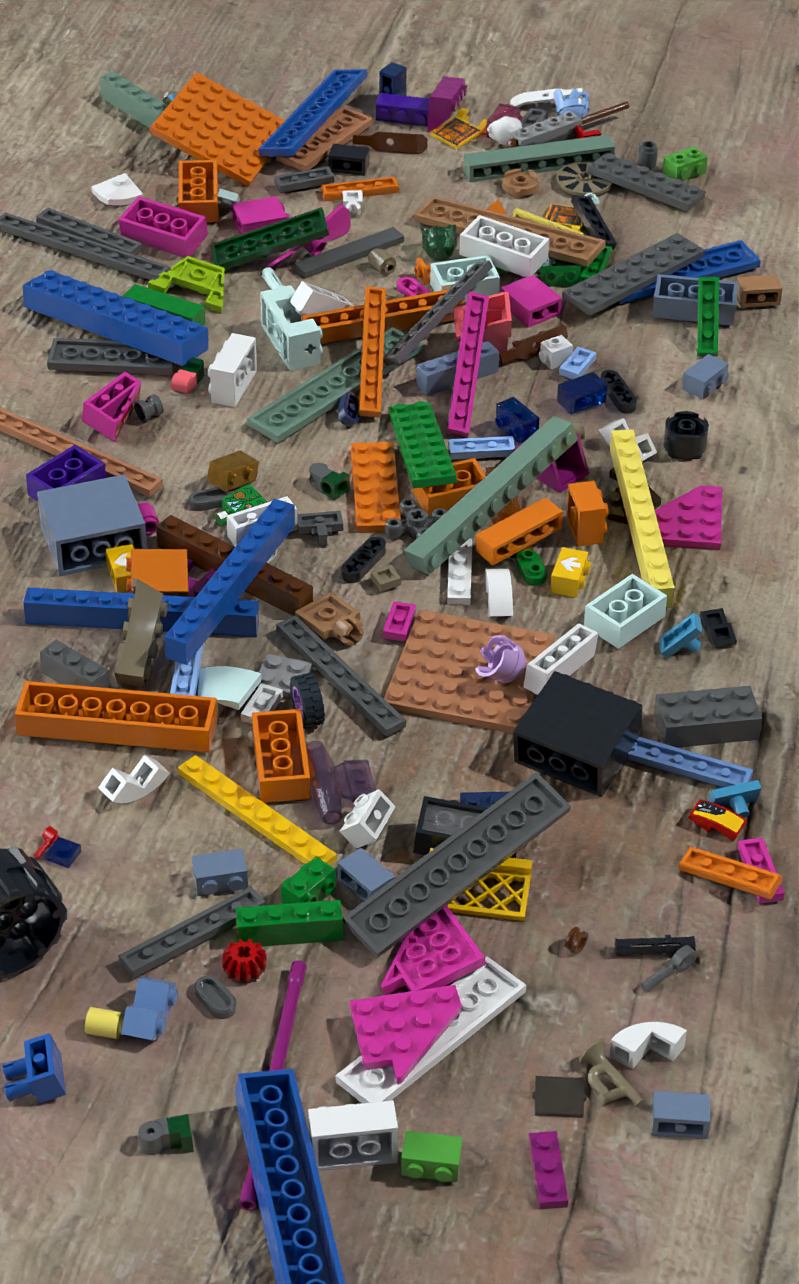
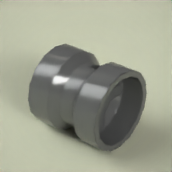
(150, 407)

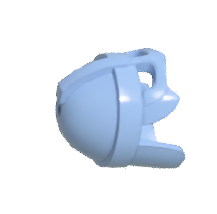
(578, 106)

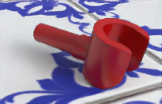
(50, 836)

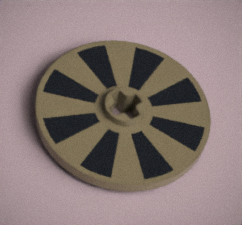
(576, 180)

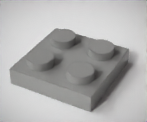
(278, 670)

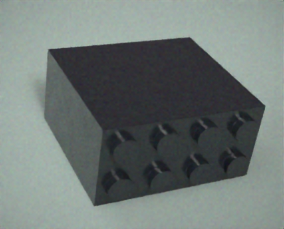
(577, 733)

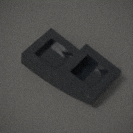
(717, 629)

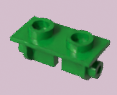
(560, 275)

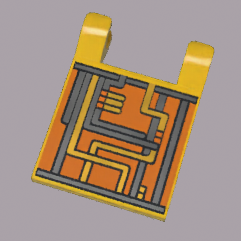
(458, 131)
(565, 216)

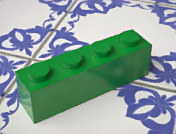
(171, 304)
(290, 923)

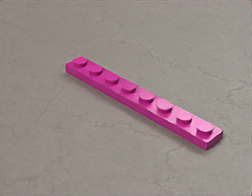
(467, 364)

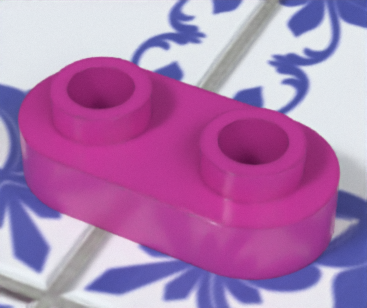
(411, 287)

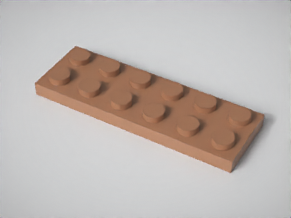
(336, 130)

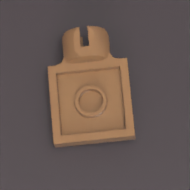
(332, 618)

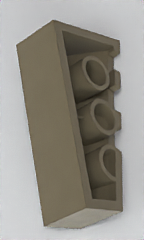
(140, 635)

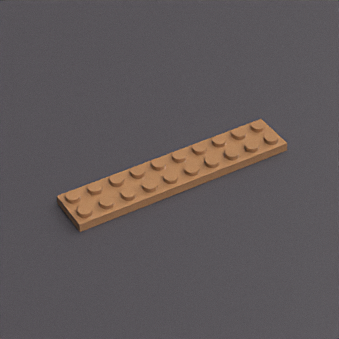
(562, 243)

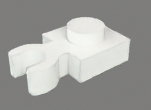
(353, 201)

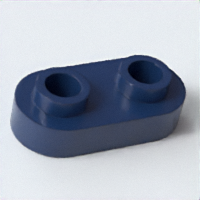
(349, 409)

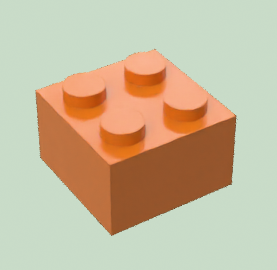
(586, 513)

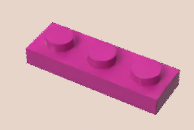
(756, 854)

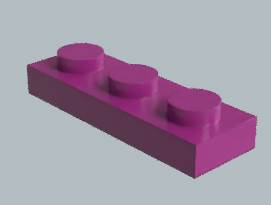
(548, 1170)

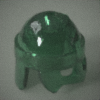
(439, 242)

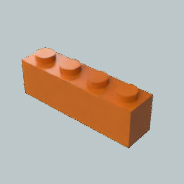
(519, 531)

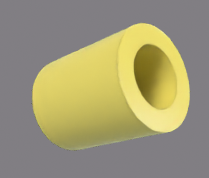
(104, 1023)

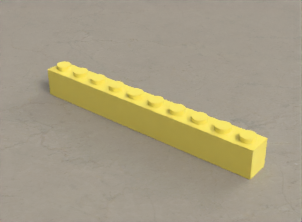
(640, 513)

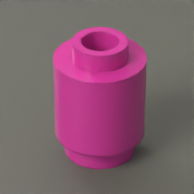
(149, 516)

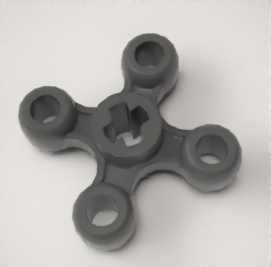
(415, 521)

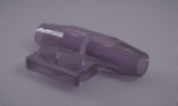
(333, 782)

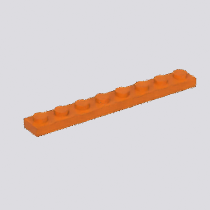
(372, 352)

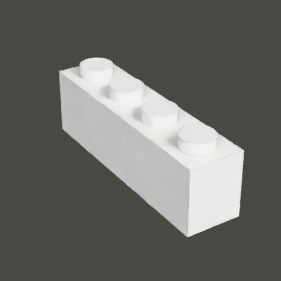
(562, 656)

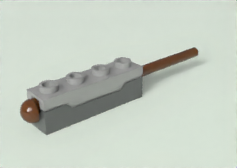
(557, 128)

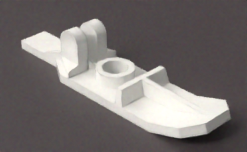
(536, 97)

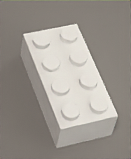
(506, 245)

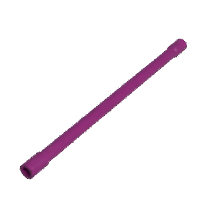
(295, 981)

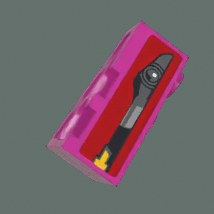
(112, 405)

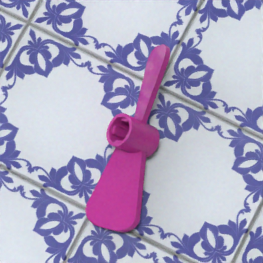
(338, 225)

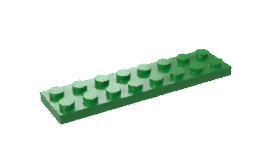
(422, 445)

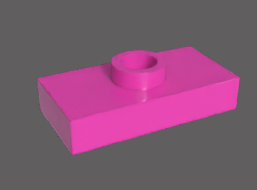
(399, 621)

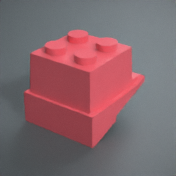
(497, 321)

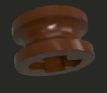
(576, 940)

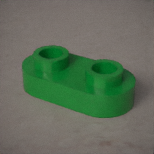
(531, 567)

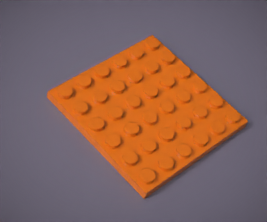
(218, 126)

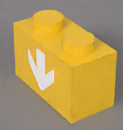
(116, 566)
(570, 572)

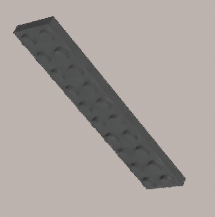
(456, 865)

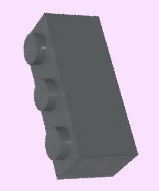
(71, 667)

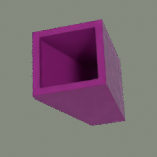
(565, 469)

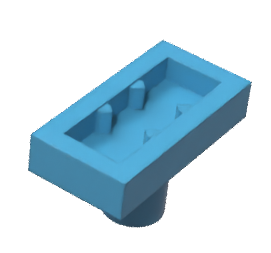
(682, 636)
(737, 796)

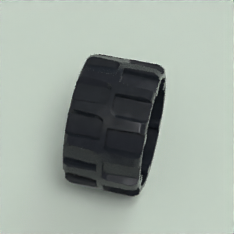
(28, 912)

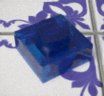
(63, 852)

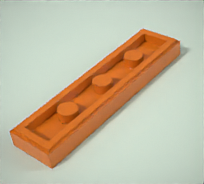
(368, 187)
(730, 872)

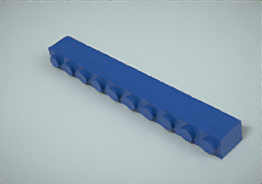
(229, 582)
(110, 611)

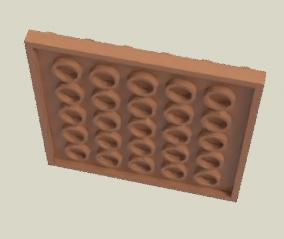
(440, 677)

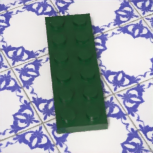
(270, 239)

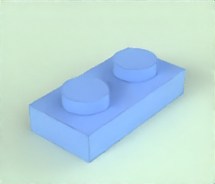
(577, 363)

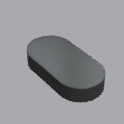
(207, 499)
(215, 997)

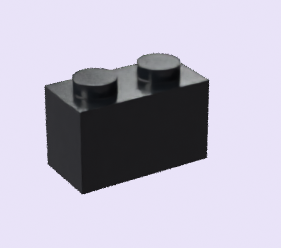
(349, 159)

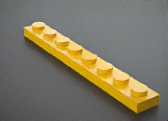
(254, 812)

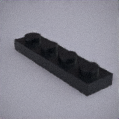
(592, 219)

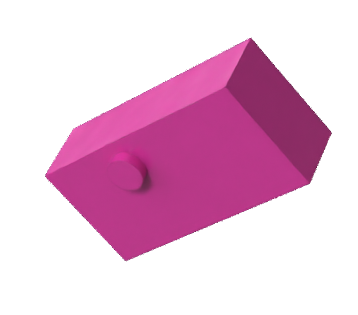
(163, 227)

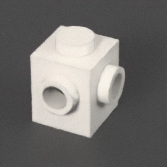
(555, 351)

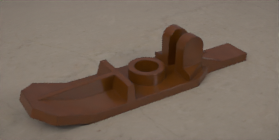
(401, 142)
(524, 348)

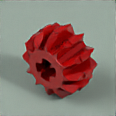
(244, 960)

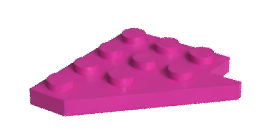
(692, 519)

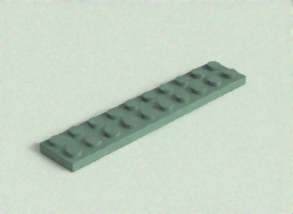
(318, 393)

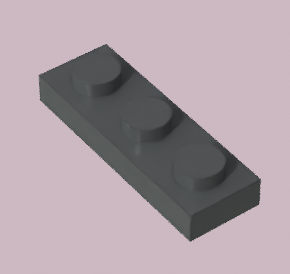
(304, 179)

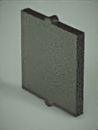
(559, 1096)

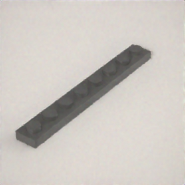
(433, 317)
(341, 676)

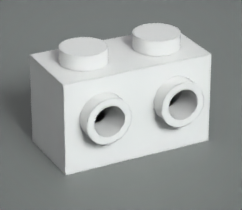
(367, 819)

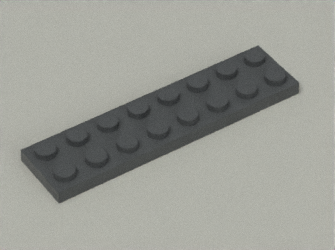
(633, 274)

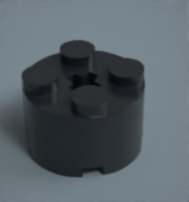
(686, 435)

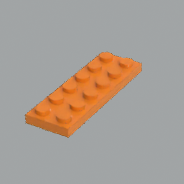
(374, 485)

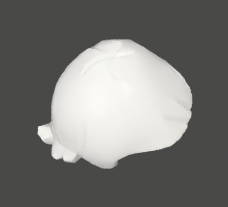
(500, 129)

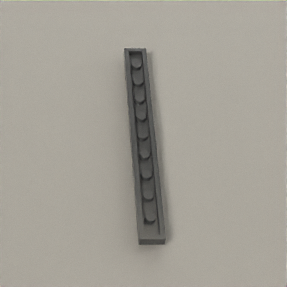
(81, 247)

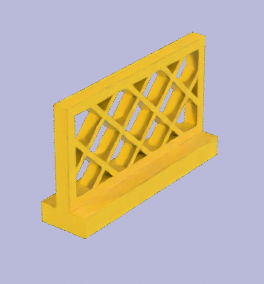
(507, 872)

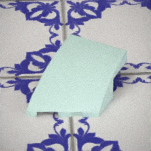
(227, 684)

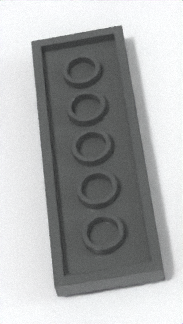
(646, 182)
(104, 357)

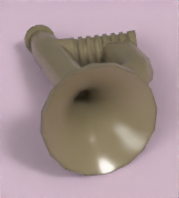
(595, 1055)

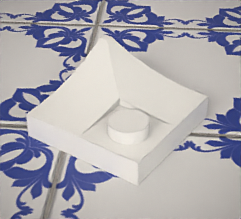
(117, 191)

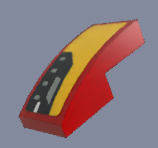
(720, 818)

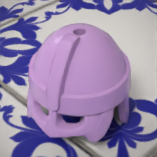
(505, 661)

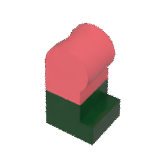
(188, 376)

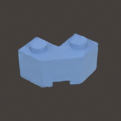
(150, 1008)

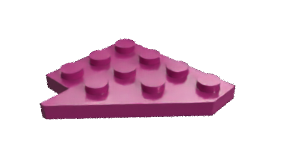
(433, 955)
(402, 1026)

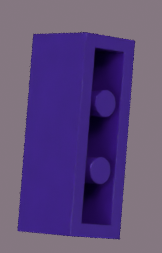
(402, 109)

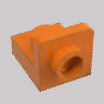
(422, 271)

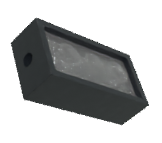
(441, 820)

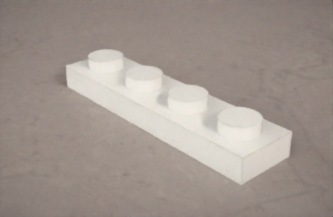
(460, 575)

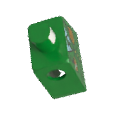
(238, 501)

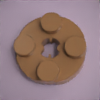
(520, 183)

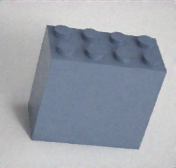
(87, 520)

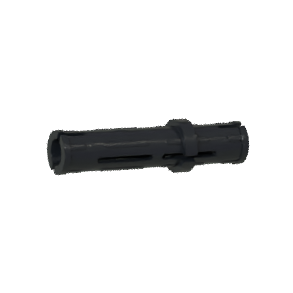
(673, 944)

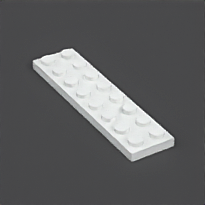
(482, 998)

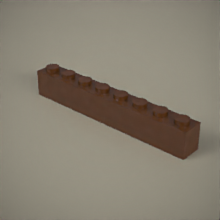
(210, 552)

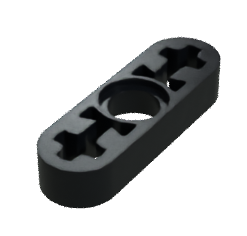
(617, 398)
(363, 567)

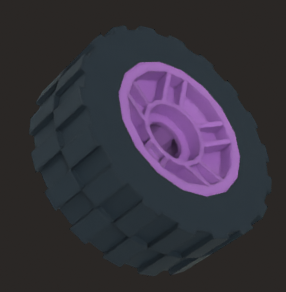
(307, 697)

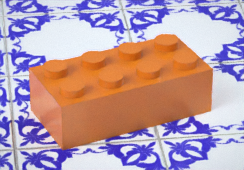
(199, 188)
(281, 755)

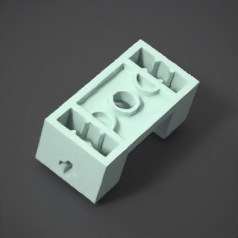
(294, 340)

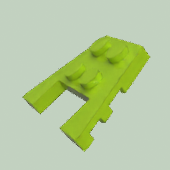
(197, 276)

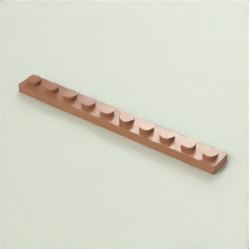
(56, 443)

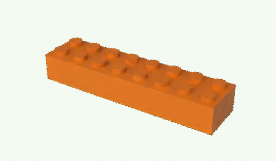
(116, 716)

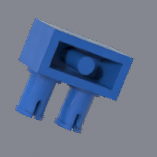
(43, 1071)

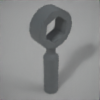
(680, 961)

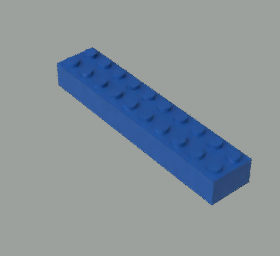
(116, 317)
(287, 1179)

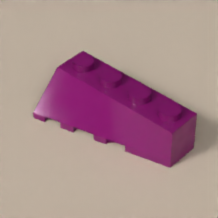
(445, 100)

